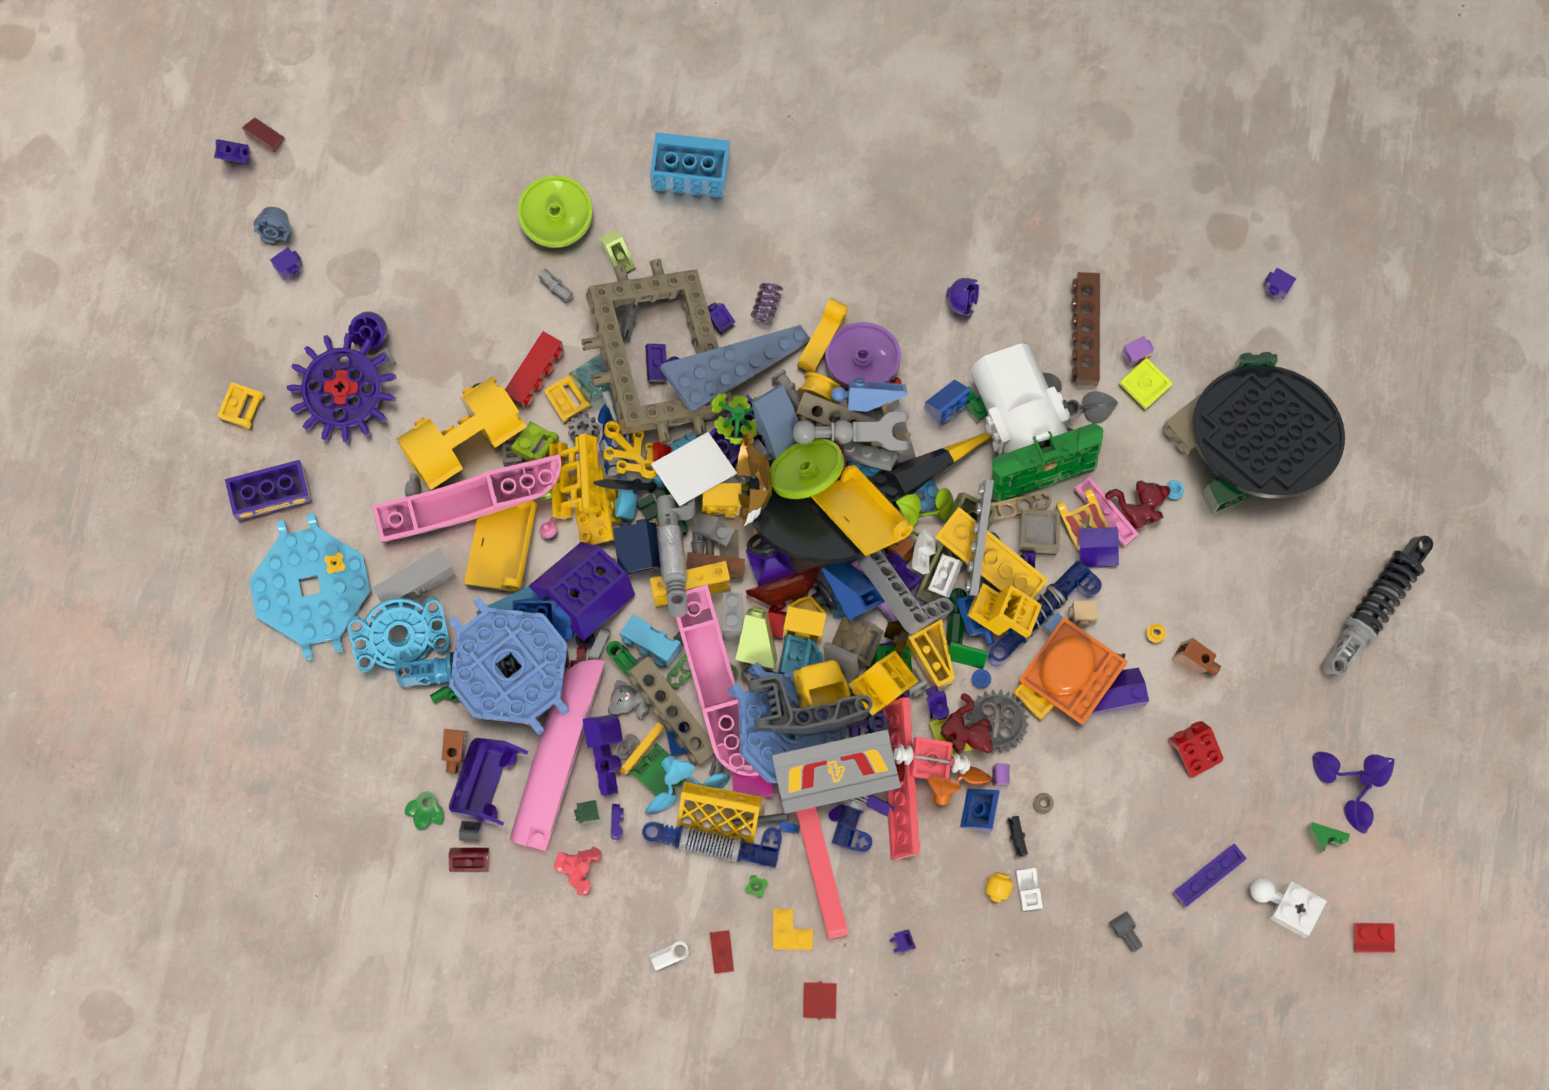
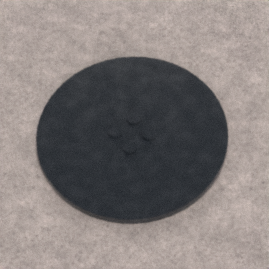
(1268, 431)
(803, 529)

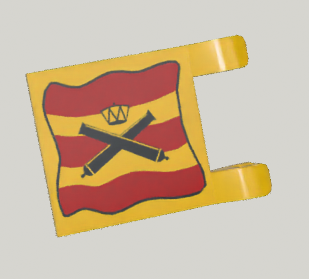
(1084, 517)

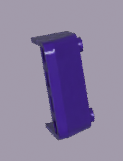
(480, 778)

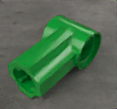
(624, 658)

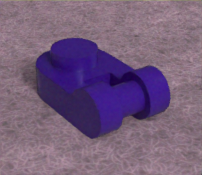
(616, 815)

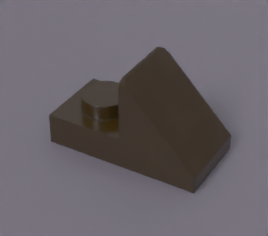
(896, 632)

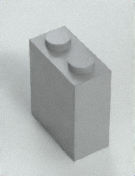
(732, 616)

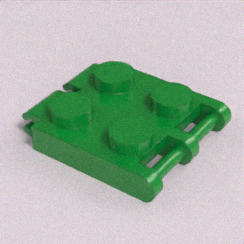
(653, 773)

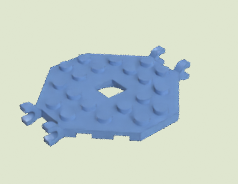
(488, 641)
(759, 746)

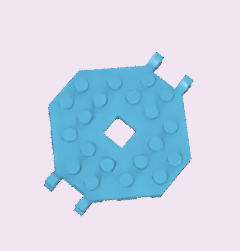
(316, 616)

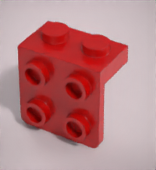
(1197, 748)

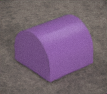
(1001, 774)

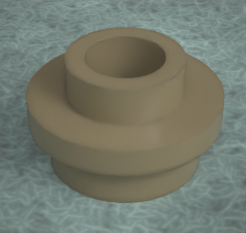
(1043, 796)

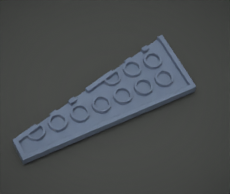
(717, 371)

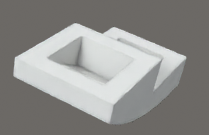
(923, 548)
(1028, 889)

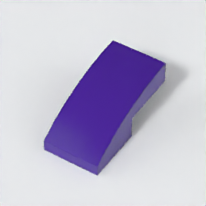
(909, 578)

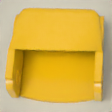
(820, 684)

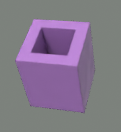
(1137, 351)

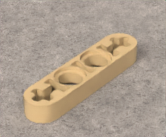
(1014, 504)

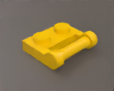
(562, 402)
(234, 403)

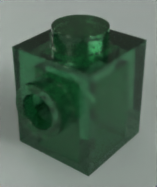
(587, 813)

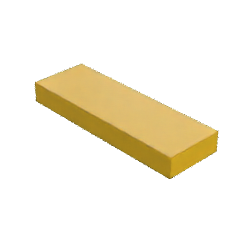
(641, 749)

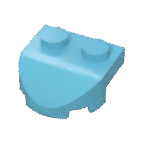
(798, 653)

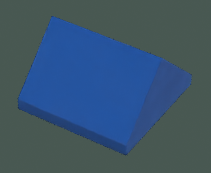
(980, 809)

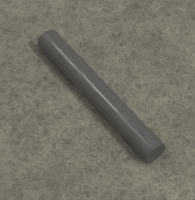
(765, 819)

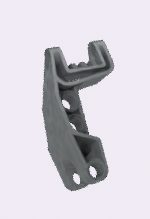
(841, 715)

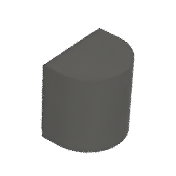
(470, 831)

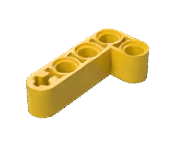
(832, 320)

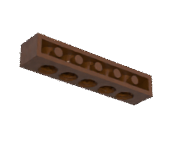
(1091, 283)

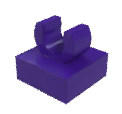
(904, 941)

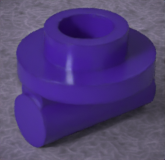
(1029, 557)

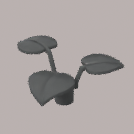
(1096, 403)

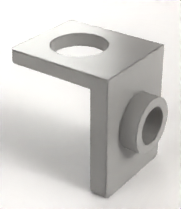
(919, 687)

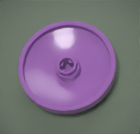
(863, 352)

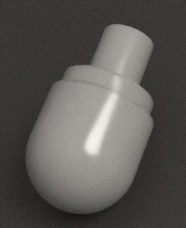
(412, 487)

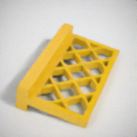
(720, 800)

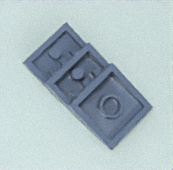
(775, 420)

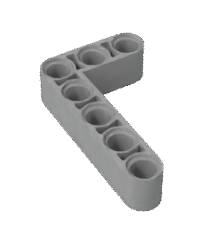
(899, 598)

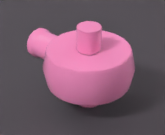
(549, 528)

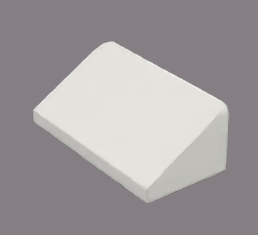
(945, 576)

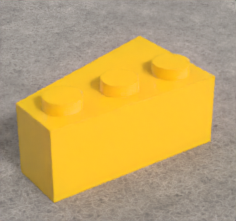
(932, 654)

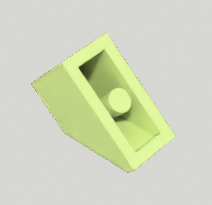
(616, 250)

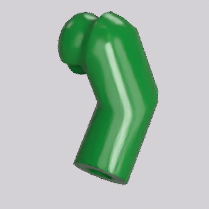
(444, 693)

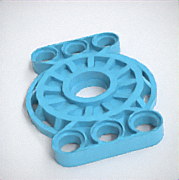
(408, 650)

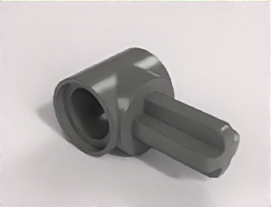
(1123, 926)

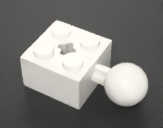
(1285, 913)

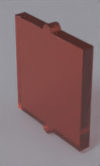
(819, 1000)

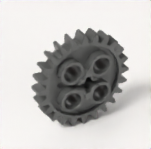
(1014, 723)

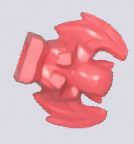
(576, 867)

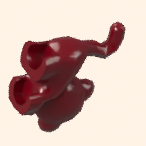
(1150, 497)
(977, 735)

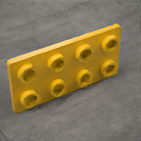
(597, 526)

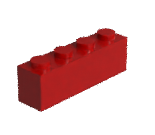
(533, 369)

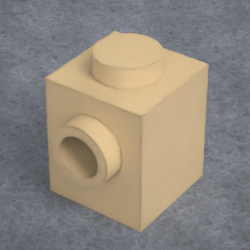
(1083, 612)

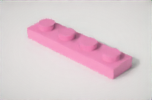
(1112, 515)

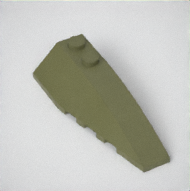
(967, 504)

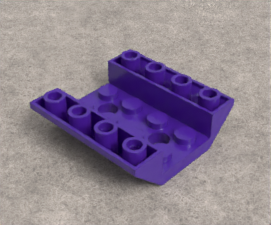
(598, 595)

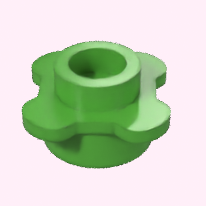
(762, 883)

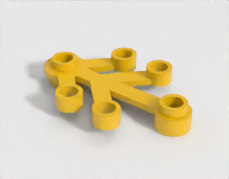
(630, 452)

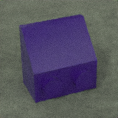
(1099, 546)

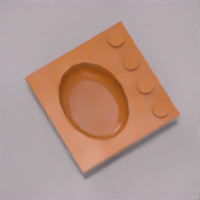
(1073, 671)

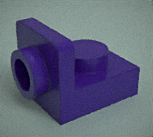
(720, 316)

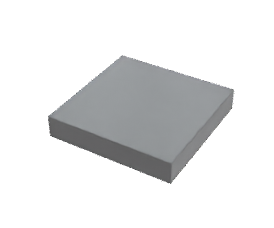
(846, 660)

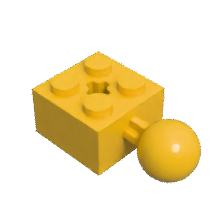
(722, 500)

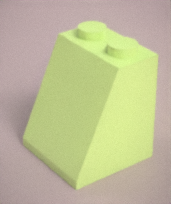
(757, 639)

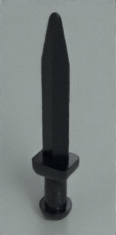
(635, 485)

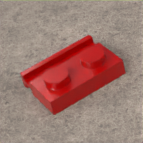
(1374, 937)

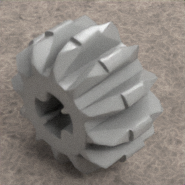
(589, 424)

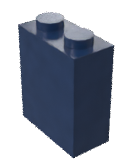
(637, 546)

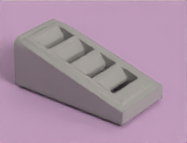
(509, 461)

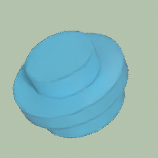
(1176, 488)

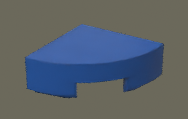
(789, 827)

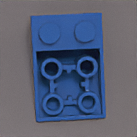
(852, 589)
(558, 617)

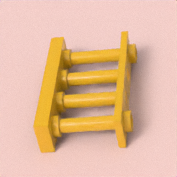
(713, 575)

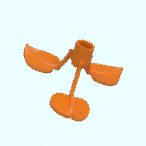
(945, 786)

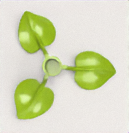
(911, 505)

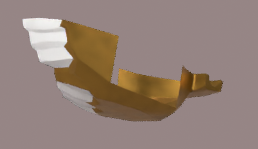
(752, 463)

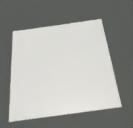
(693, 468)

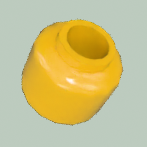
(999, 886)

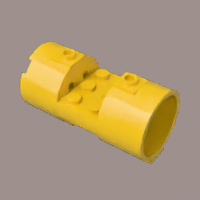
(489, 412)

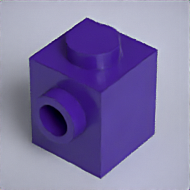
(286, 263)
(1279, 283)

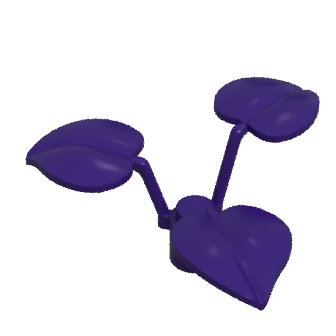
(1376, 772)

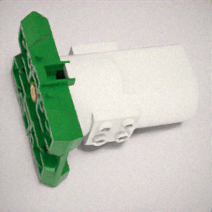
(1029, 425)

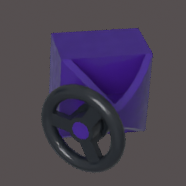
(767, 562)

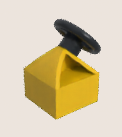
(806, 617)

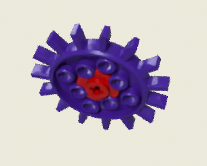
(342, 375)

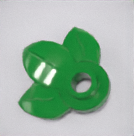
(423, 813)

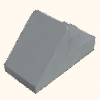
(711, 528)

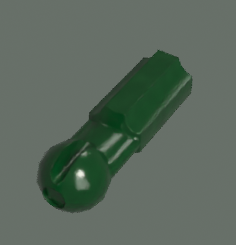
(955, 622)

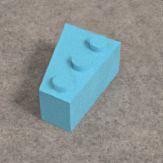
(650, 642)

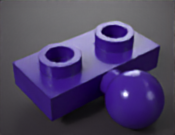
(654, 359)

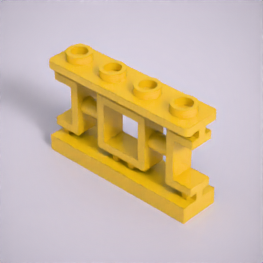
(586, 474)

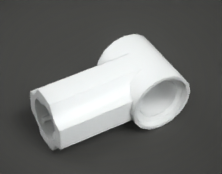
(667, 956)

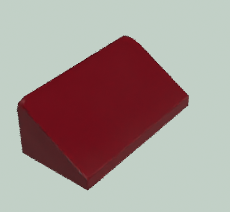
(263, 134)
(468, 859)

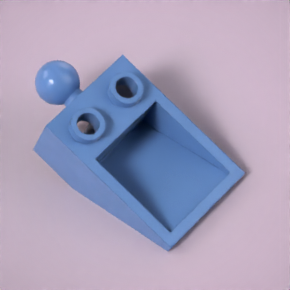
(868, 395)

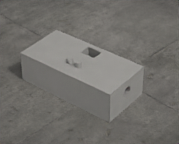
(417, 578)

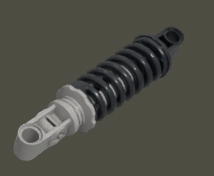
(1366, 619)

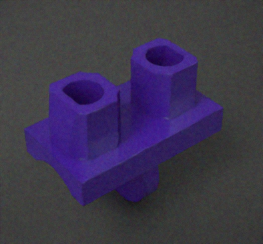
(231, 151)
(936, 703)

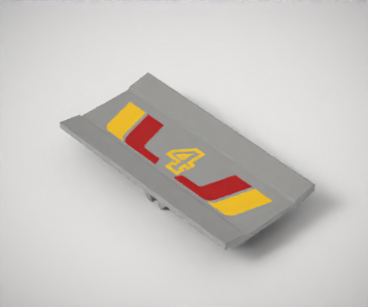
(836, 771)

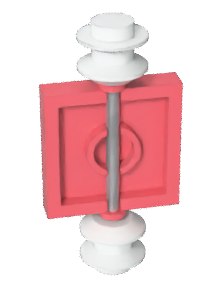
(931, 758)

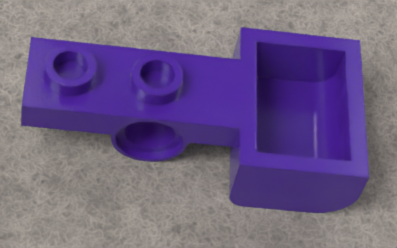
(599, 734)

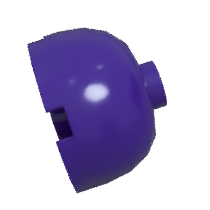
(963, 295)
(368, 326)

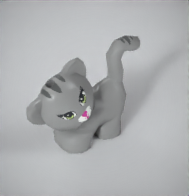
(625, 698)

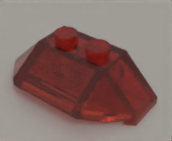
(784, 591)

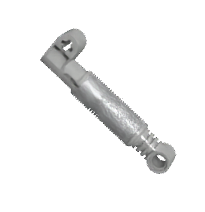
(672, 551)

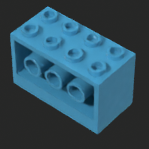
(690, 164)

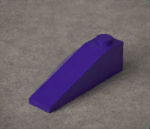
(1126, 692)

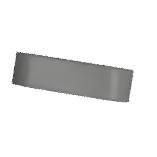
(599, 644)

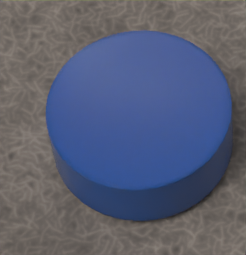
(981, 679)

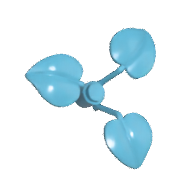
(676, 772)

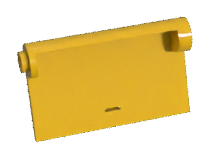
(863, 512)
(502, 555)

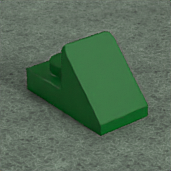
(1321, 834)

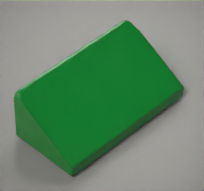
(967, 655)

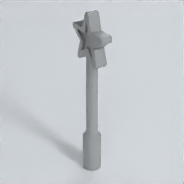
(609, 403)

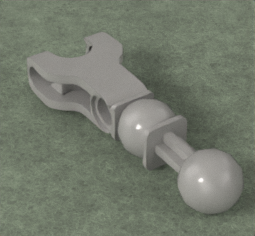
(843, 431)

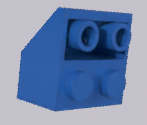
(947, 401)

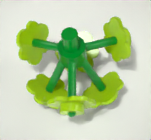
(738, 409)

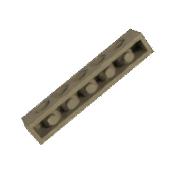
(808, 401)
(682, 714)

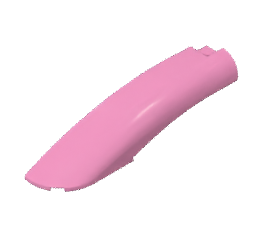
(467, 499)
(713, 678)
(556, 757)

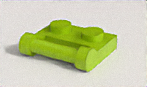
(530, 439)

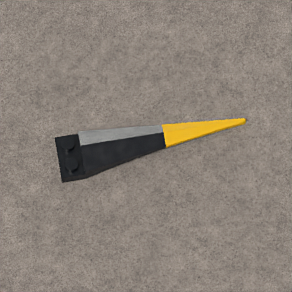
(914, 473)

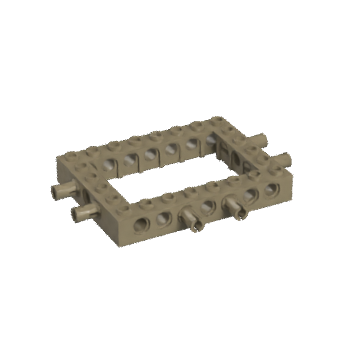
(601, 303)

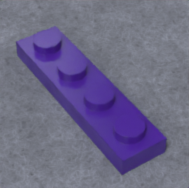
(1209, 875)

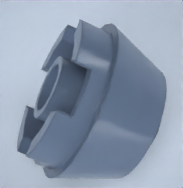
(272, 224)

